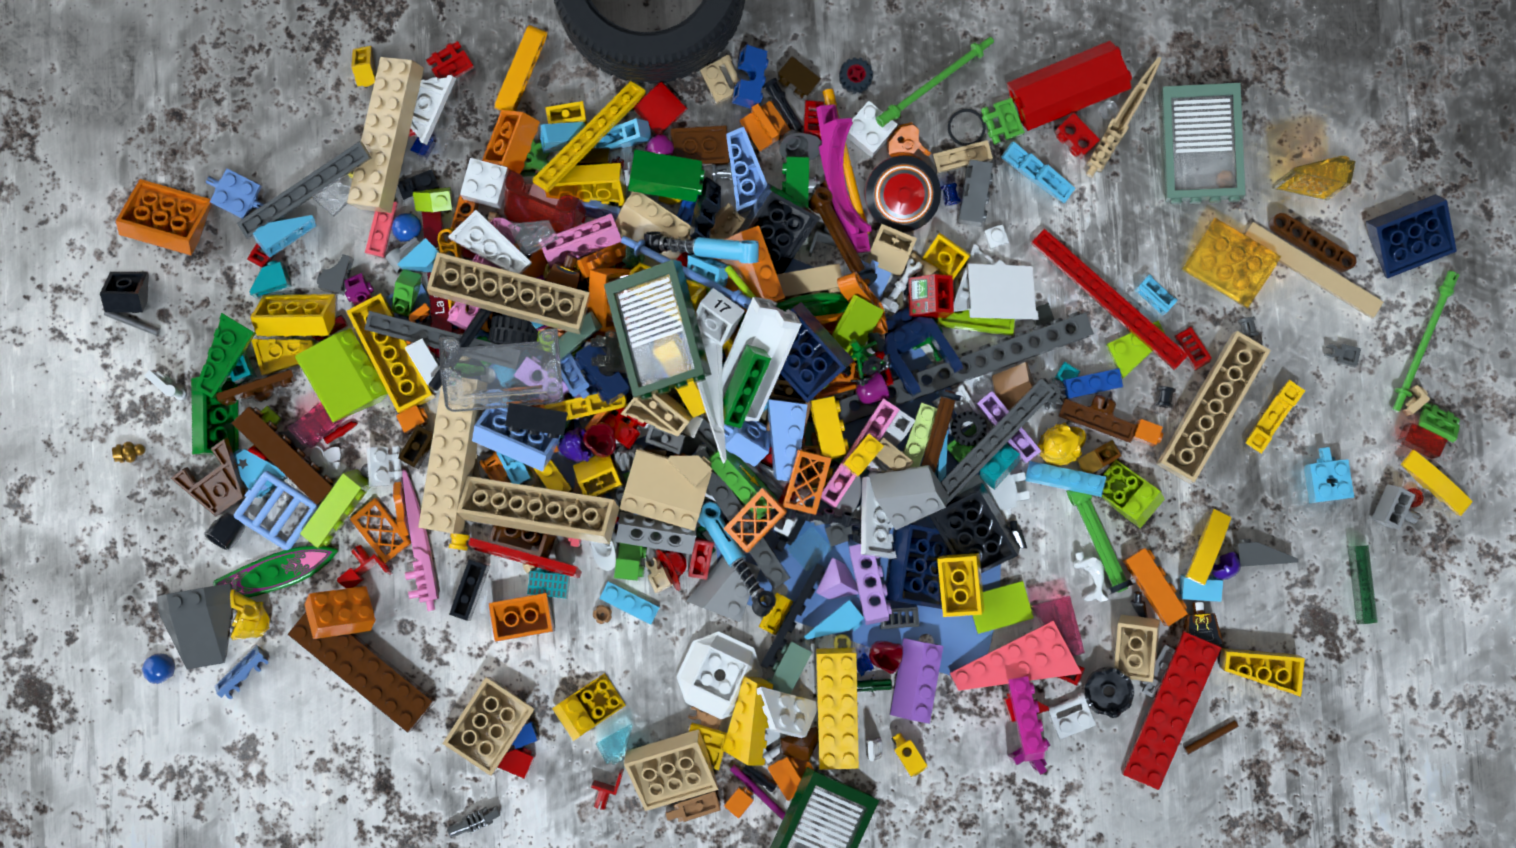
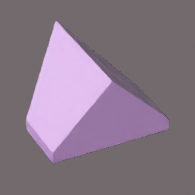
(837, 581)

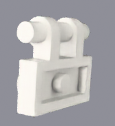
(378, 466)

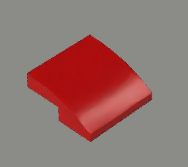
(660, 108)

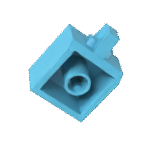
(1324, 469)

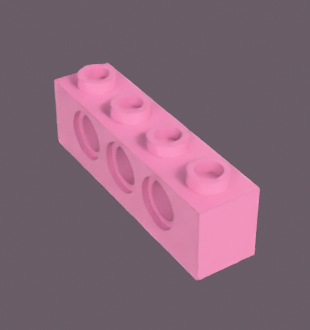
(583, 240)

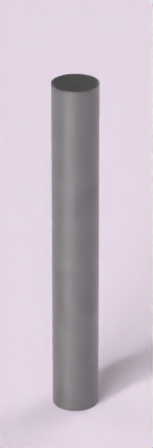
(132, 322)

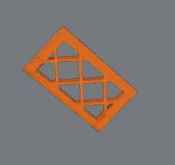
(817, 494)
(740, 517)
(365, 531)

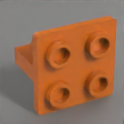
(764, 125)
(788, 774)

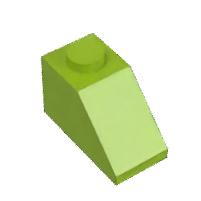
(433, 200)

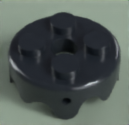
(1113, 704)

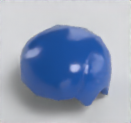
(406, 227)
(158, 668)

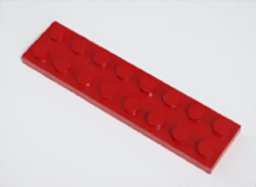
(1171, 710)

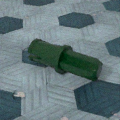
(874, 685)

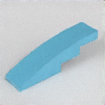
(1038, 173)

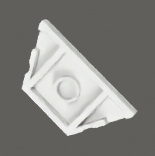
(429, 105)
(962, 299)
(788, 712)

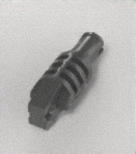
(474, 821)

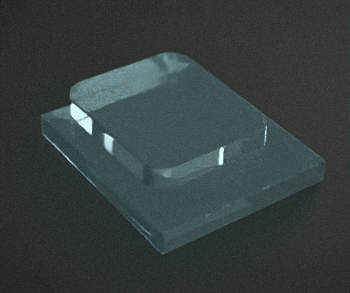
(809, 548)

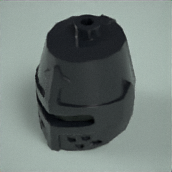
(225, 531)

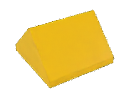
(946, 256)

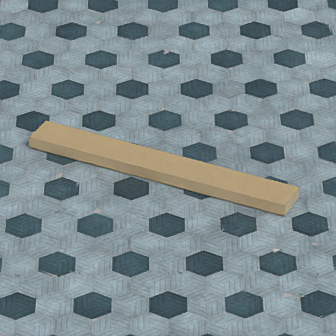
(1316, 272)

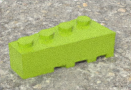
(336, 508)

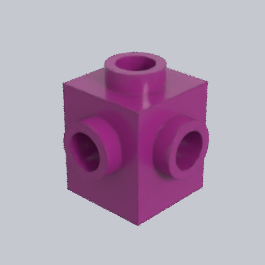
(358, 289)

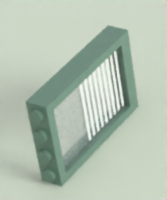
(1203, 143)

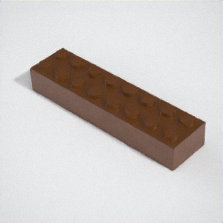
(367, 674)

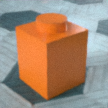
(411, 417)
(1148, 432)
(739, 801)

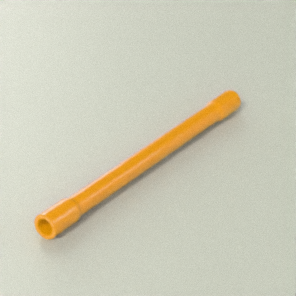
(829, 98)

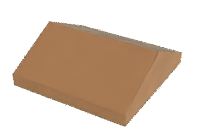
(1012, 384)

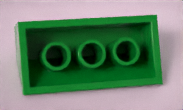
(212, 420)

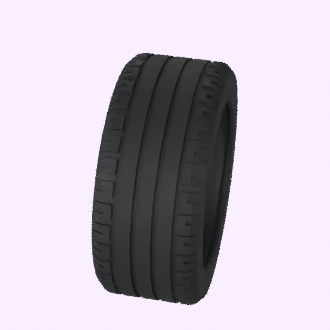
(656, 54)

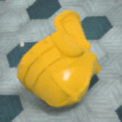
(1061, 444)
(250, 619)

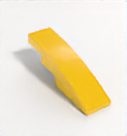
(584, 407)
(1436, 482)
(1208, 547)

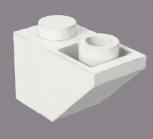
(898, 428)

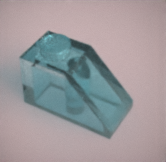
(615, 745)

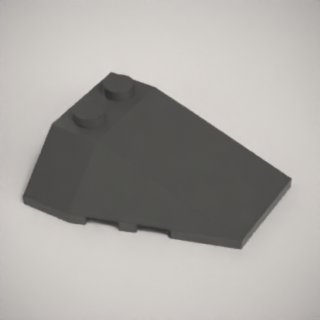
(198, 623)

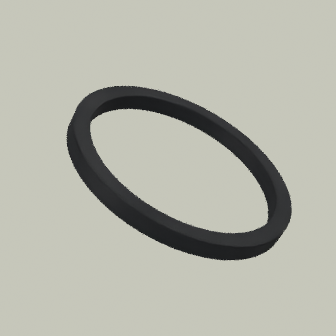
(958, 112)

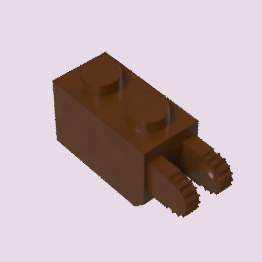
(810, 471)

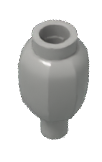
(564, 552)

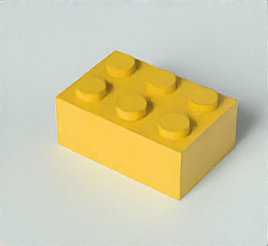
(829, 427)
(961, 585)

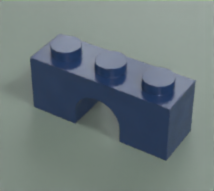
(609, 387)

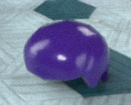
(1228, 566)

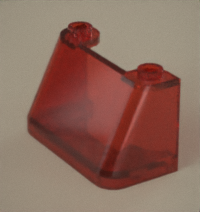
(523, 208)

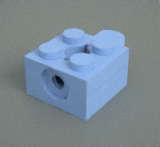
(749, 442)

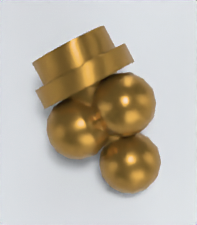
(127, 452)

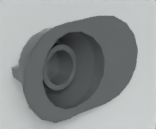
(799, 145)

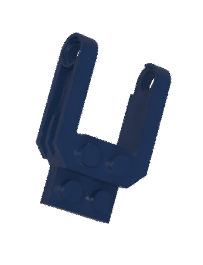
(908, 332)

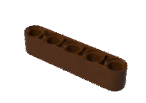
(1302, 242)

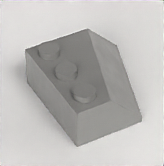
(908, 494)
(723, 591)

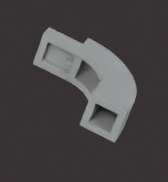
(848, 502)

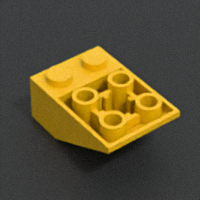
(588, 706)

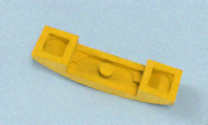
(1273, 416)

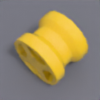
(459, 541)

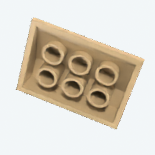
(644, 215)
(662, 492)
(488, 725)
(671, 770)

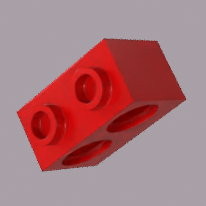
(1081, 132)

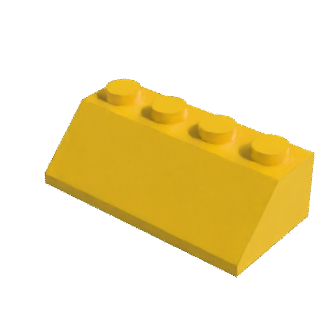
(294, 315)

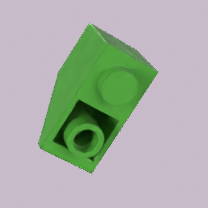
(406, 292)

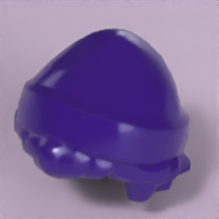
(573, 446)

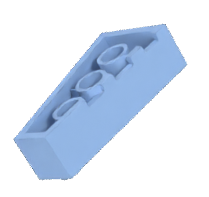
(746, 171)
(786, 434)

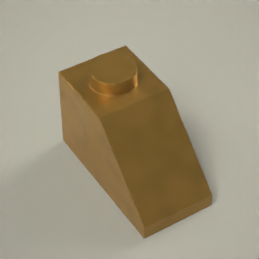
(1099, 457)

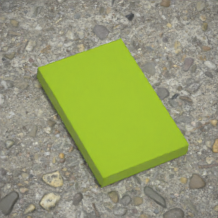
(856, 323)
(1003, 608)

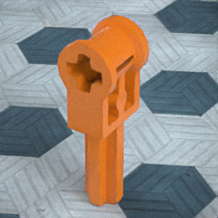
(495, 470)

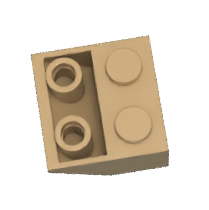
(891, 250)

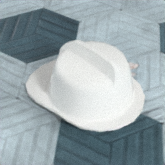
(605, 553)

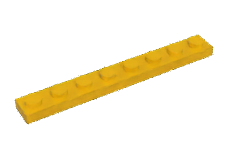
(589, 136)

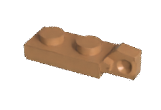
(694, 807)

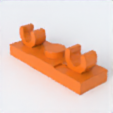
(602, 259)

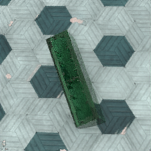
(1362, 584)

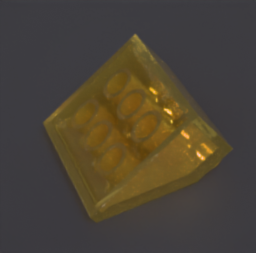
(1318, 179)
(1231, 262)

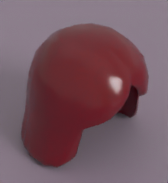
(598, 440)
(886, 655)

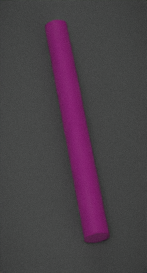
(757, 791)

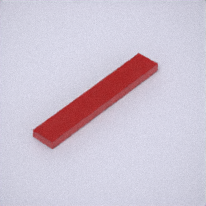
(525, 558)

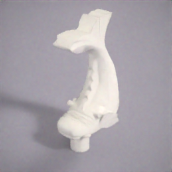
(1096, 569)

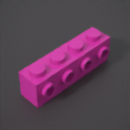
(1026, 718)

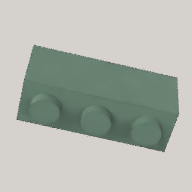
(789, 668)

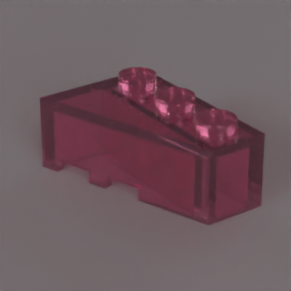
(313, 426)
(1063, 614)

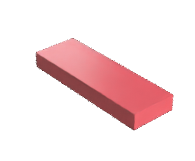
(380, 232)

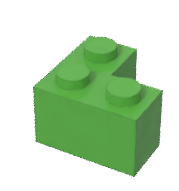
(629, 562)

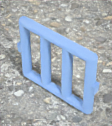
(281, 487)

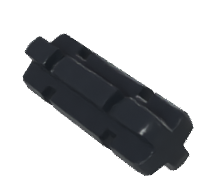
(760, 777)

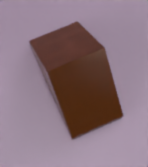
(800, 747)

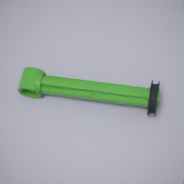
(1100, 541)

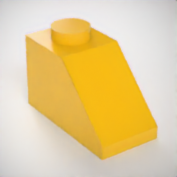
(363, 66)

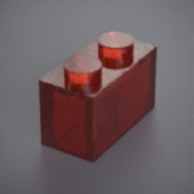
(1422, 440)

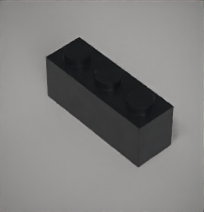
(535, 420)
(469, 590)

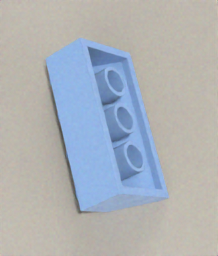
(521, 446)

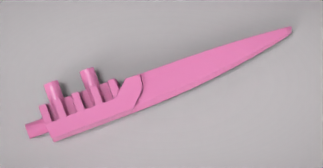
(423, 567)

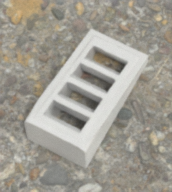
(873, 748)

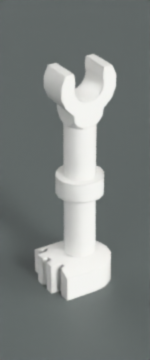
(889, 303)

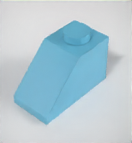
(420, 258)

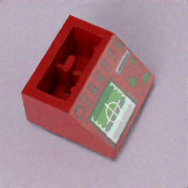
(931, 296)

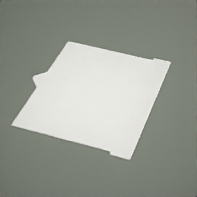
(1002, 291)

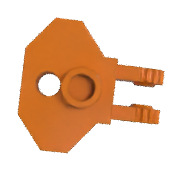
(908, 144)

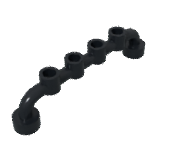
(826, 517)

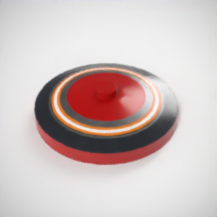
(903, 193)

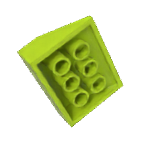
(342, 375)

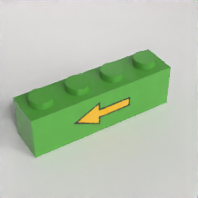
(740, 479)

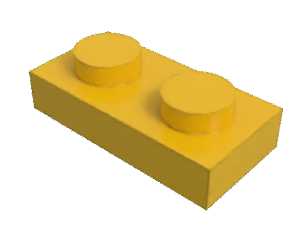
(773, 621)

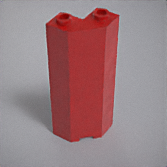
(1070, 85)

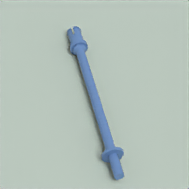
(736, 297)

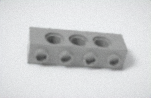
(653, 533)

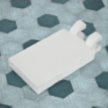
(1005, 494)

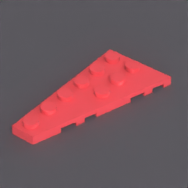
(1035, 655)

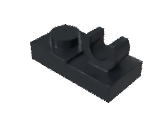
(419, 182)

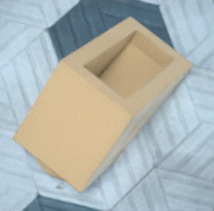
(691, 467)

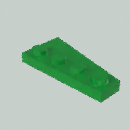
(223, 355)

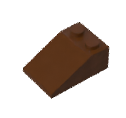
(523, 540)

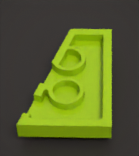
(1129, 351)

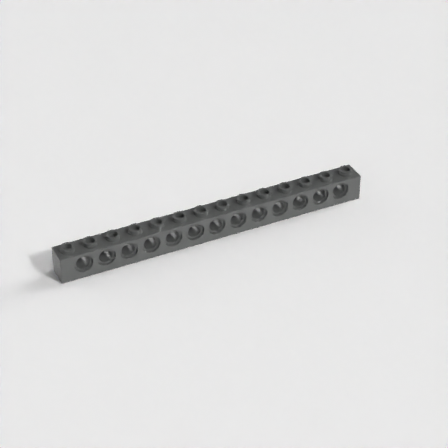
(1081, 327)

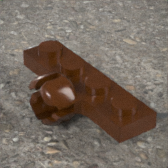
(258, 389)
(1098, 418)

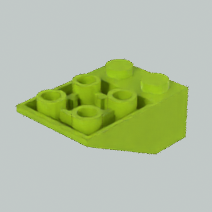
(1130, 494)

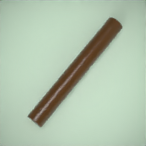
(1211, 737)

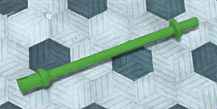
(894, 111)
(1445, 291)

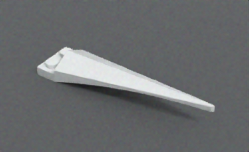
(712, 393)

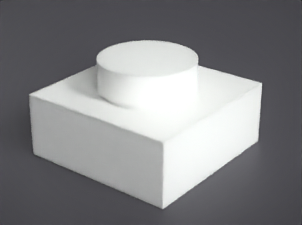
(996, 236)

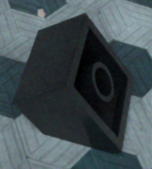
(125, 292)

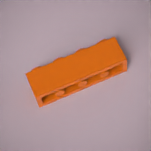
(1155, 587)

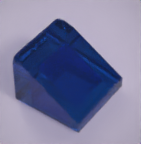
(422, 149)

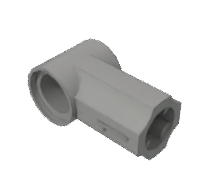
(398, 254)

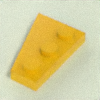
(278, 354)

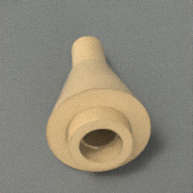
(927, 269)

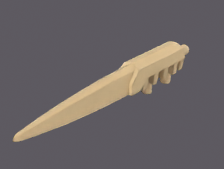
(1118, 126)

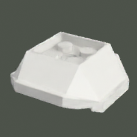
(698, 670)

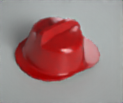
(675, 564)

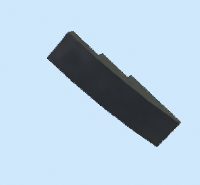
(705, 209)

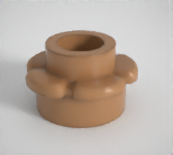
(607, 614)

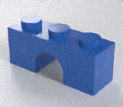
(754, 63)

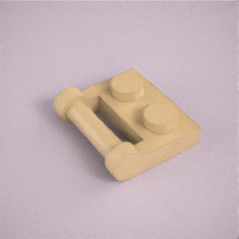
(716, 81)

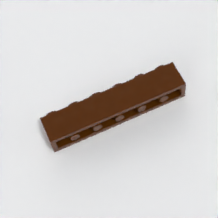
(283, 454)

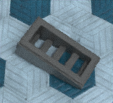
(883, 625)

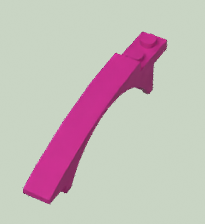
(834, 135)

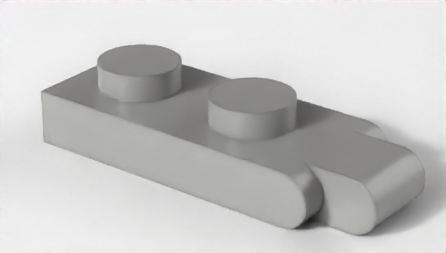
(1162, 662)

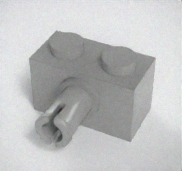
(1395, 507)

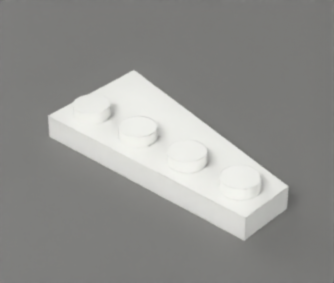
(486, 241)
(874, 525)

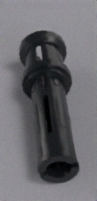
(778, 98)

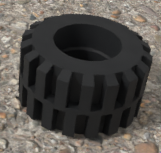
(511, 330)

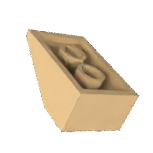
(1137, 646)

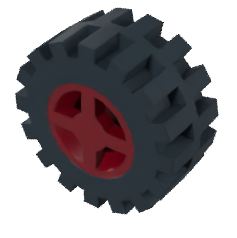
(858, 69)

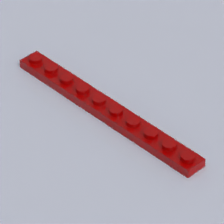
(1109, 299)

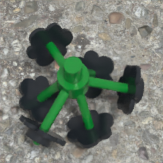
(866, 361)

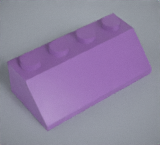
(916, 681)

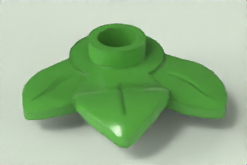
(538, 159)

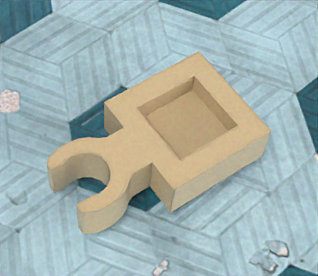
(660, 577)

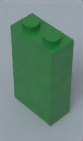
(666, 176)

